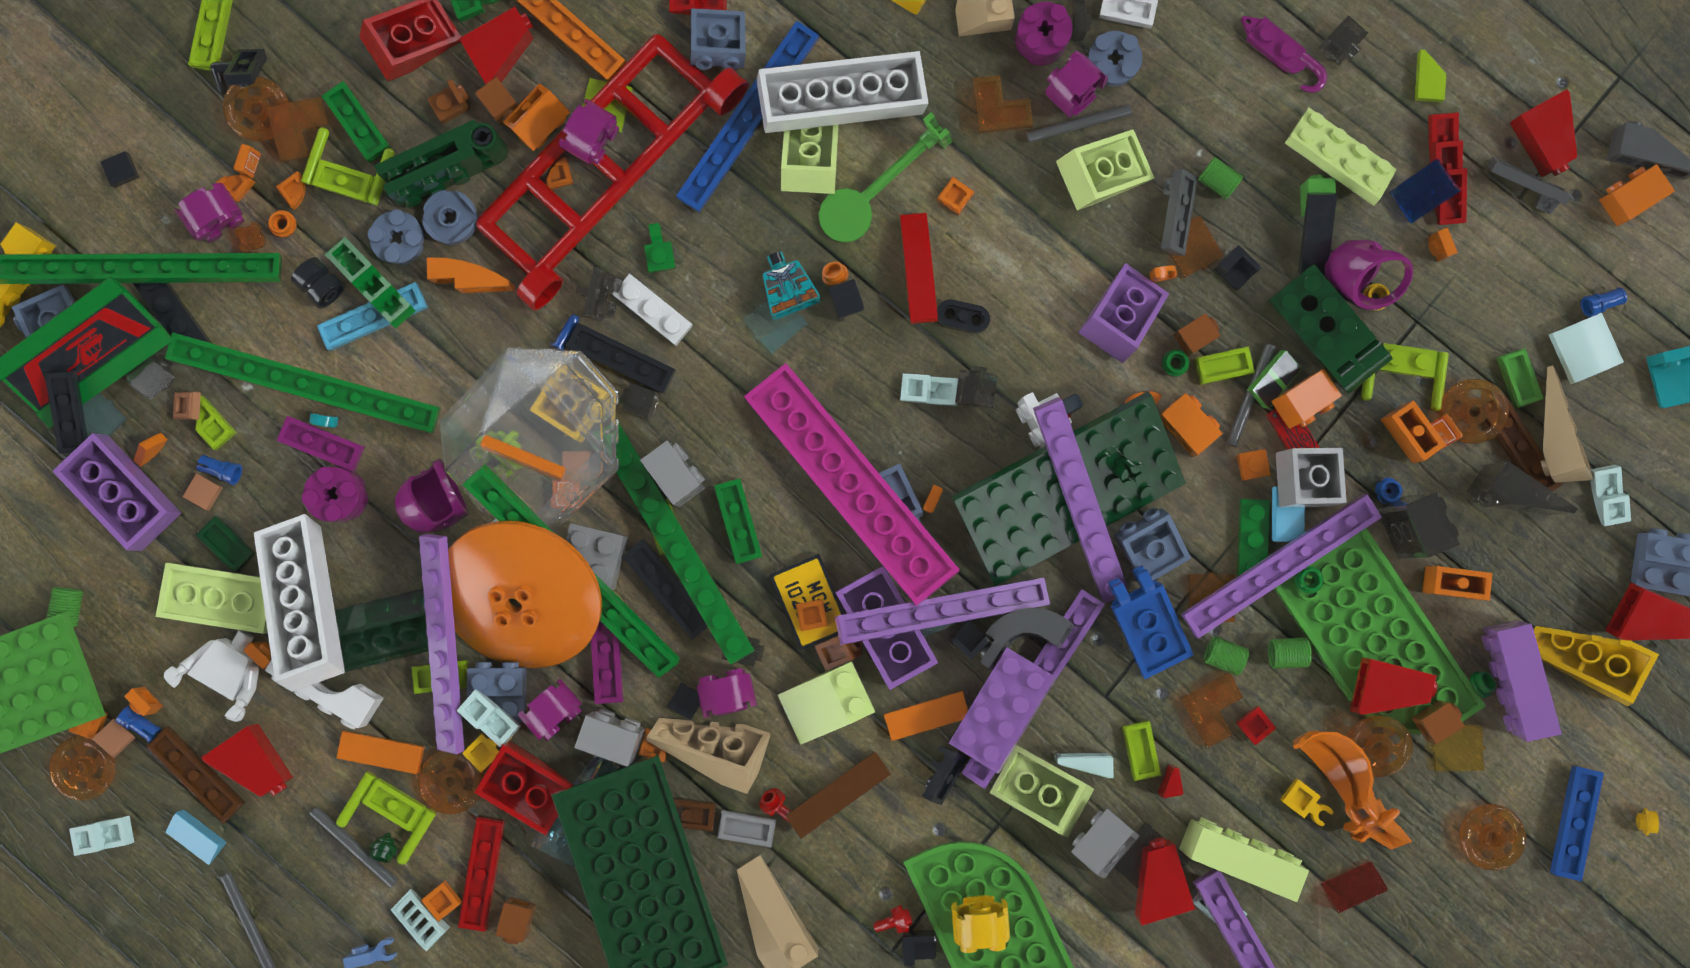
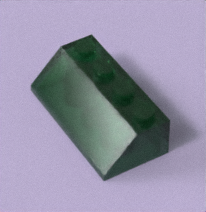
(382, 630)

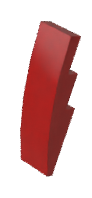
(1446, 146)
(918, 268)

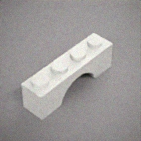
(353, 705)

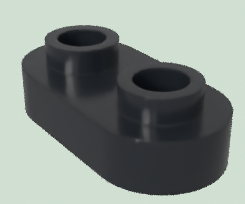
(963, 314)

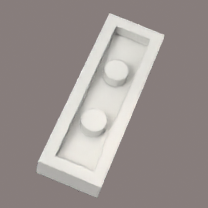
(653, 310)

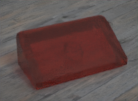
(1354, 887)

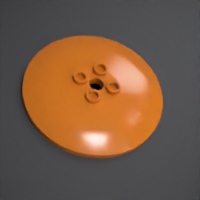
(540, 572)

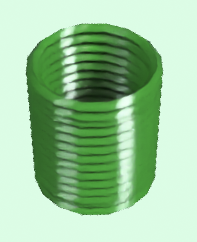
(1220, 178)
(64, 601)
(1289, 653)
(1226, 655)

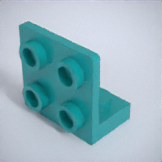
(1671, 376)

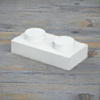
(1130, 12)

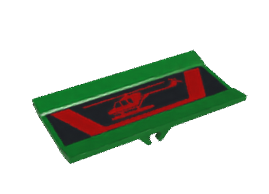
(96, 335)

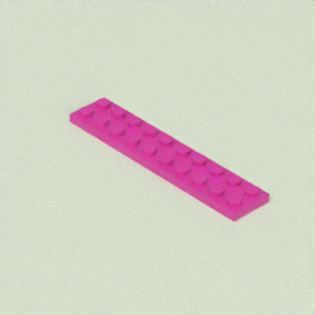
(852, 484)

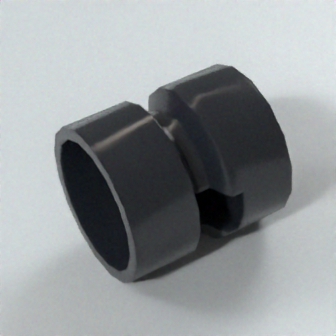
(320, 286)

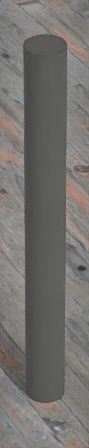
(1079, 123)
(1248, 400)
(353, 846)
(247, 921)

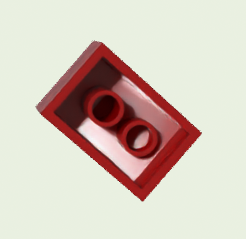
(408, 36)
(522, 787)

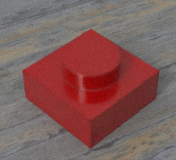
(1255, 725)

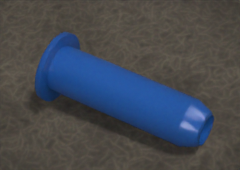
(566, 332)

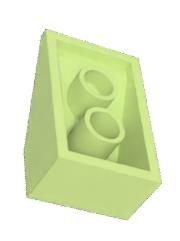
(810, 160)
(1104, 169)
(826, 702)
(1042, 791)

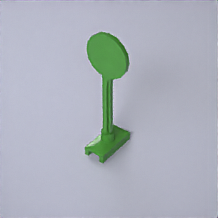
(848, 213)

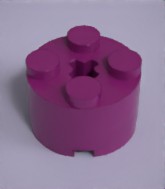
(1029, 37)
(1075, 84)
(589, 132)
(209, 212)
(320, 498)
(726, 694)
(550, 710)

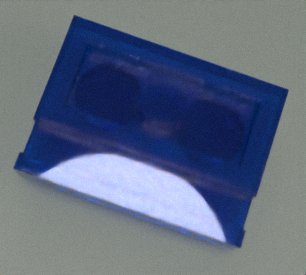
(1424, 191)

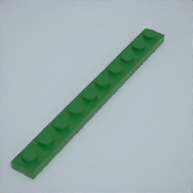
(140, 268)
(303, 383)
(680, 552)
(615, 613)

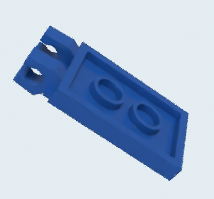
(1149, 624)

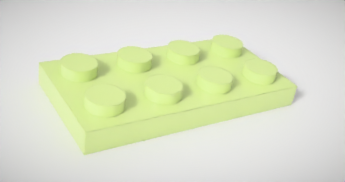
(1341, 156)
(212, 598)

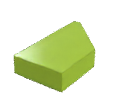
(1429, 79)
(212, 425)

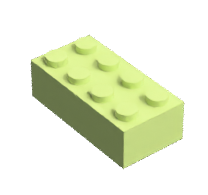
(1244, 860)

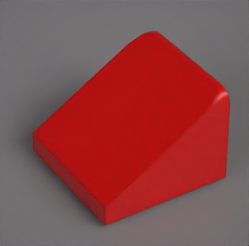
(1171, 783)

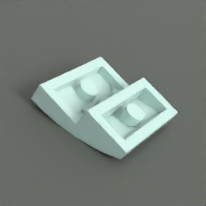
(1586, 348)

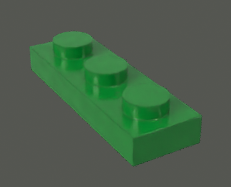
(356, 121)
(738, 521)
(1252, 533)

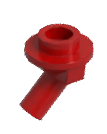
(772, 802)
(900, 920)

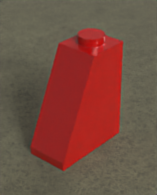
(498, 44)
(1548, 134)
(1649, 617)
(1390, 687)
(250, 762)
(1161, 884)

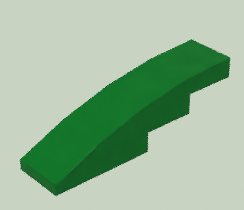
(370, 282)

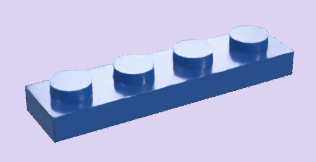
(1576, 823)

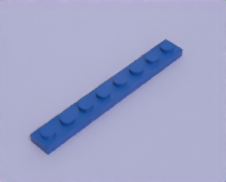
(741, 124)

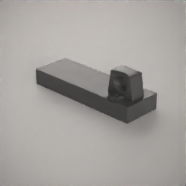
(1549, 194)
(1181, 195)

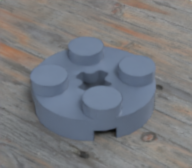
(1126, 47)
(451, 202)
(412, 238)

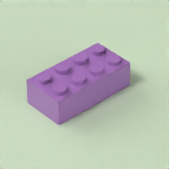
(116, 492)
(896, 655)
(1521, 680)
(1002, 710)

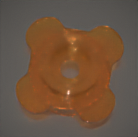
(258, 240)

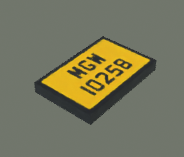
(806, 583)

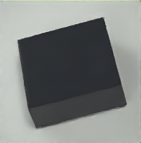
(119, 169)
(685, 701)

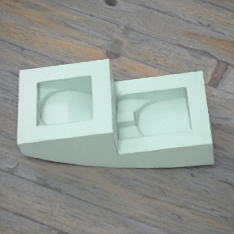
(929, 389)
(1608, 495)
(489, 718)
(101, 835)

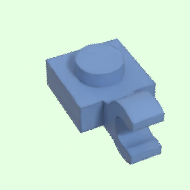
(363, 955)

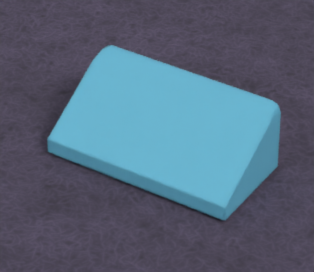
(1286, 521)
(195, 836)

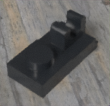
(948, 770)

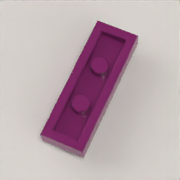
(320, 443)
(606, 666)

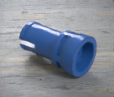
(1598, 303)
(225, 471)
(138, 724)

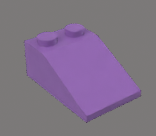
(1124, 313)

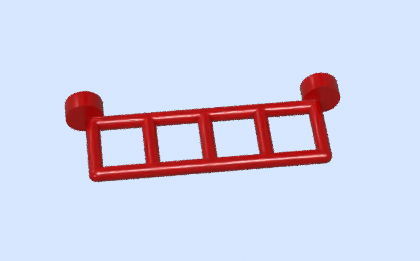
(541, 280)

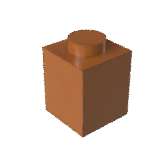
(497, 100)
(1197, 334)
(1438, 721)
(515, 920)

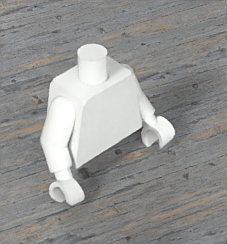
(223, 668)

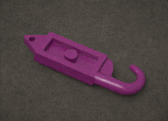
(1282, 50)

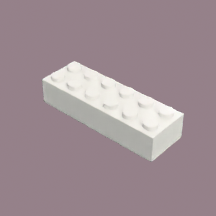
(842, 91)
(298, 603)

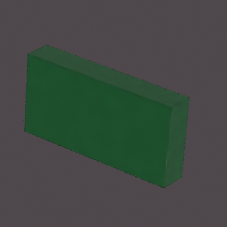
(225, 544)

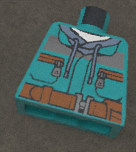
(788, 287)

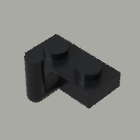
(240, 71)

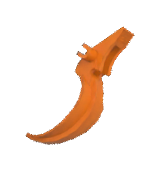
(1352, 777)

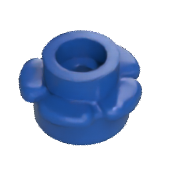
(1395, 488)

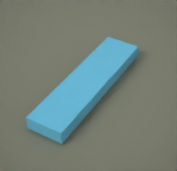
(365, 320)

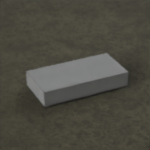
(746, 828)

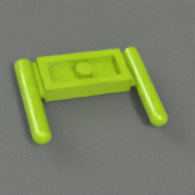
(340, 178)
(1415, 363)
(394, 806)

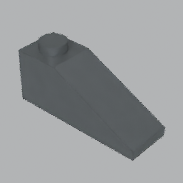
(1643, 146)

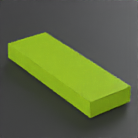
(210, 33)

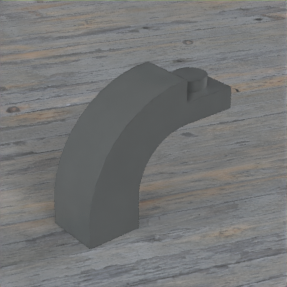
(1024, 623)

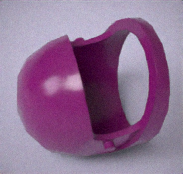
(1355, 266)
(430, 500)

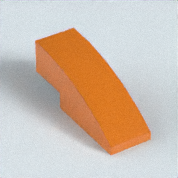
(466, 276)

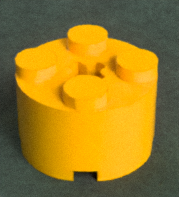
(980, 924)

